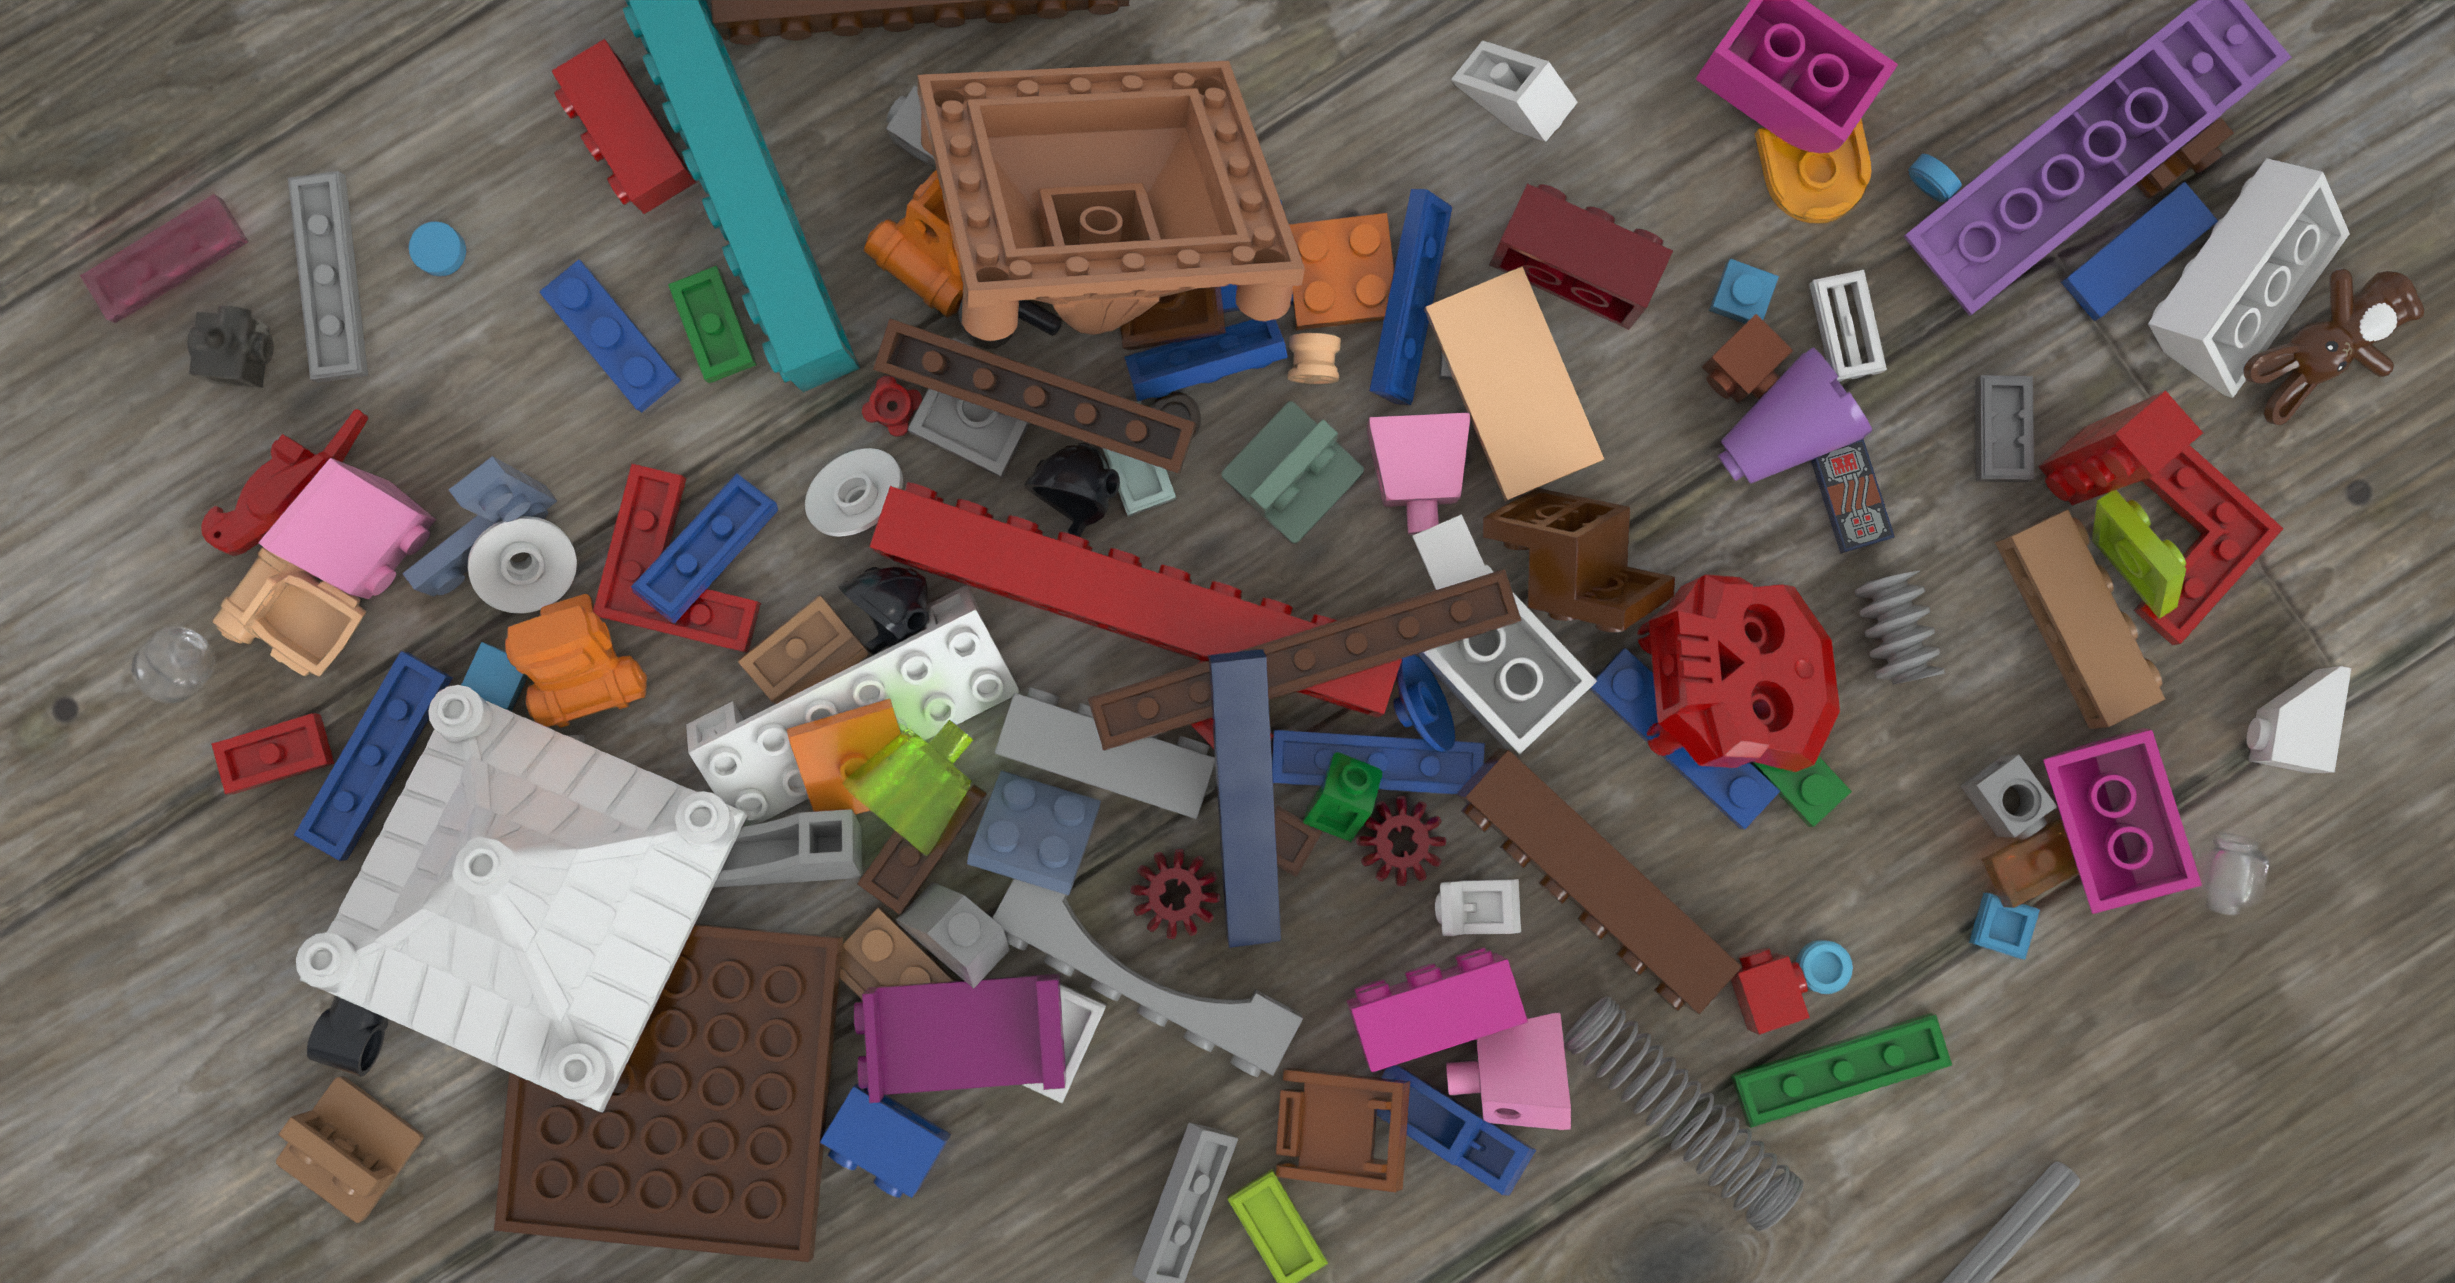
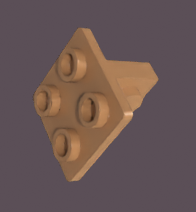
(347, 1148)

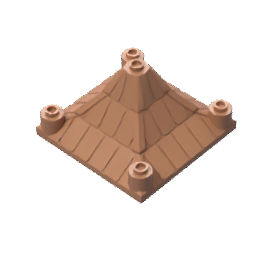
(1105, 192)

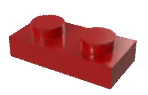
(272, 753)

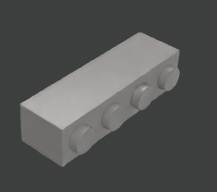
(1070, 746)

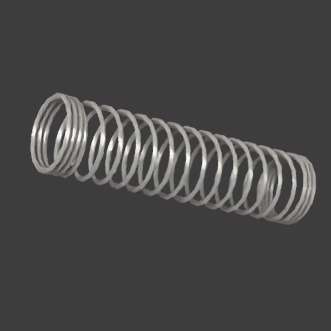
(1768, 1202)

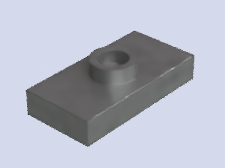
(2004, 428)

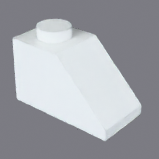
(1516, 89)
(2302, 724)

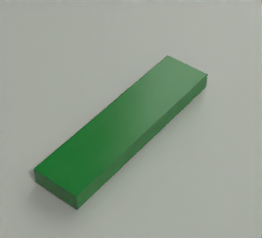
(1841, 1070)

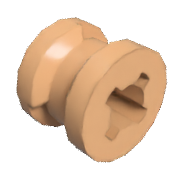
(1314, 358)

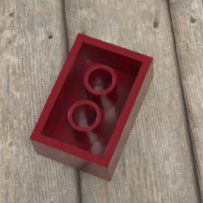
(1582, 255)

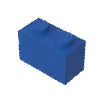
(884, 1141)

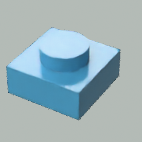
(1743, 292)

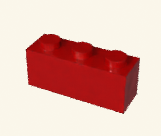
(621, 128)

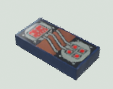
(1852, 497)

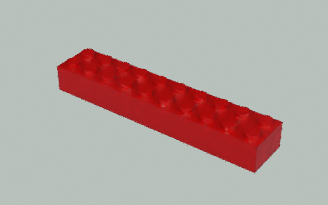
(1099, 589)

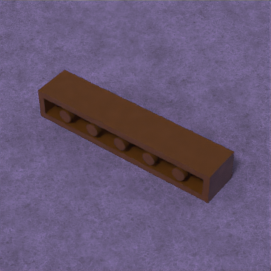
(1034, 396)
(1598, 881)

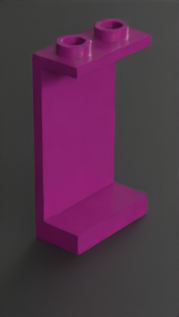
(961, 1035)

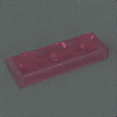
(164, 258)

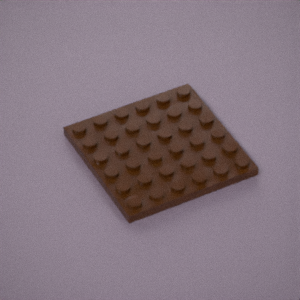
(710, 1119)

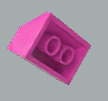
(2121, 820)

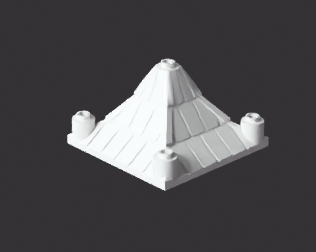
(525, 898)

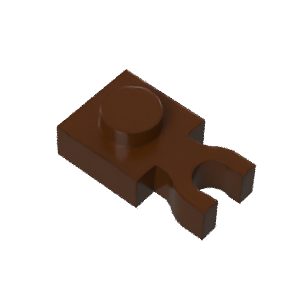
(2195, 154)

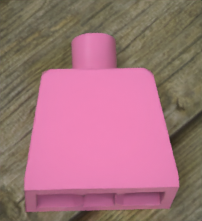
(1419, 463)
(1519, 1075)

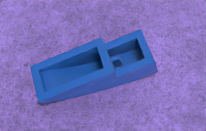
(1461, 1134)

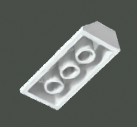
(2250, 274)

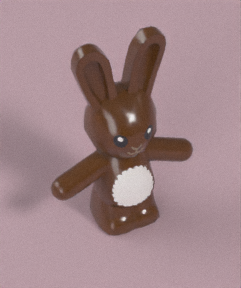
(2328, 347)

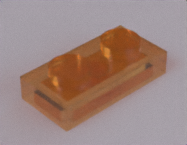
(2031, 865)

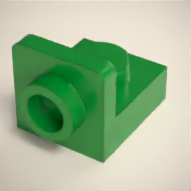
(1344, 797)

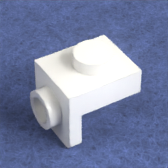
(1479, 907)

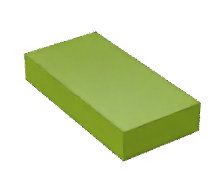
(1277, 1229)

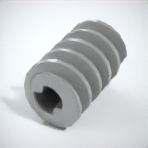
(1899, 629)

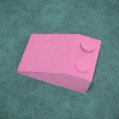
(350, 529)

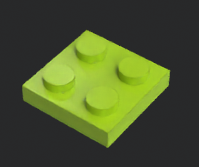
(2144, 561)

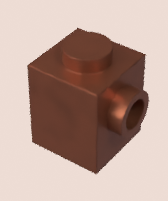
(1747, 361)

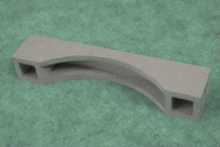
(796, 850)

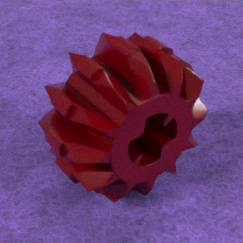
(1417, 835)
(1192, 899)

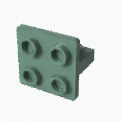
(1293, 471)

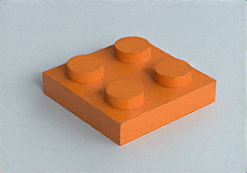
(1345, 271)

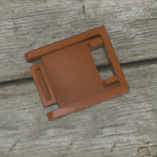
(1335, 1129)

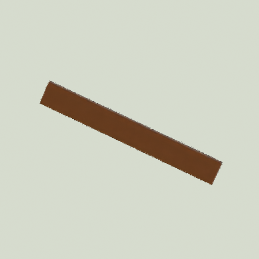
(1314, 656)

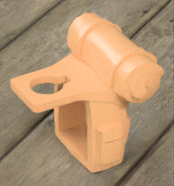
(291, 612)

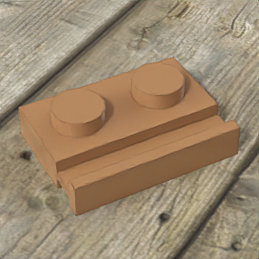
(803, 651)
(886, 955)

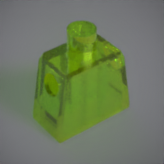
(914, 784)

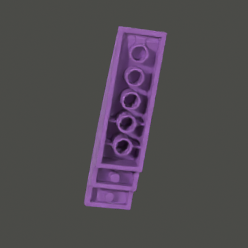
(2096, 149)

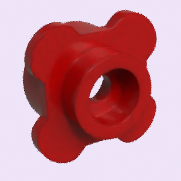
(889, 391)

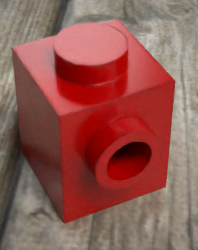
(1769, 991)

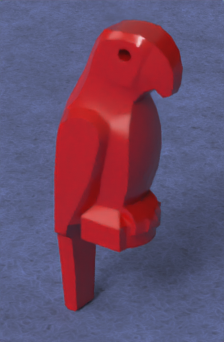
(274, 489)

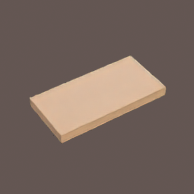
(1513, 383)

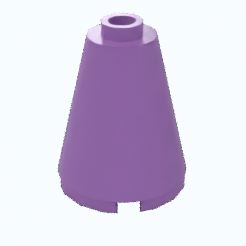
(1794, 422)

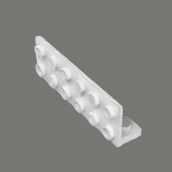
(929, 677)

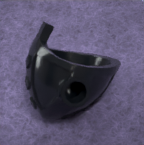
(1075, 484)
(893, 600)

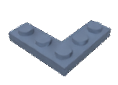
(494, 494)

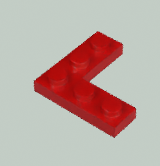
(638, 539)
(2230, 539)

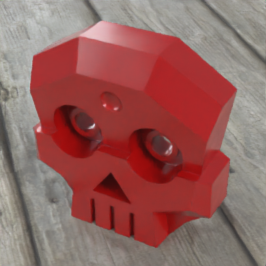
(1715, 675)

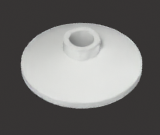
(852, 491)
(526, 584)

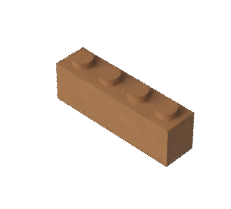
(2081, 620)

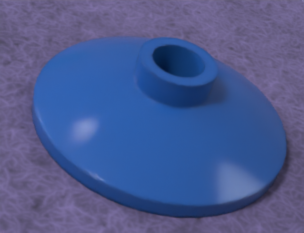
(1424, 704)

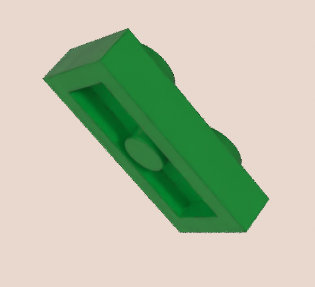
(712, 324)
(1808, 792)

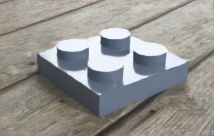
(1034, 832)

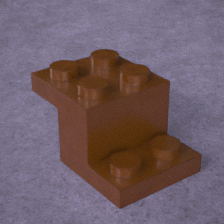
(1579, 559)

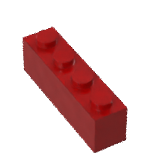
(2120, 449)

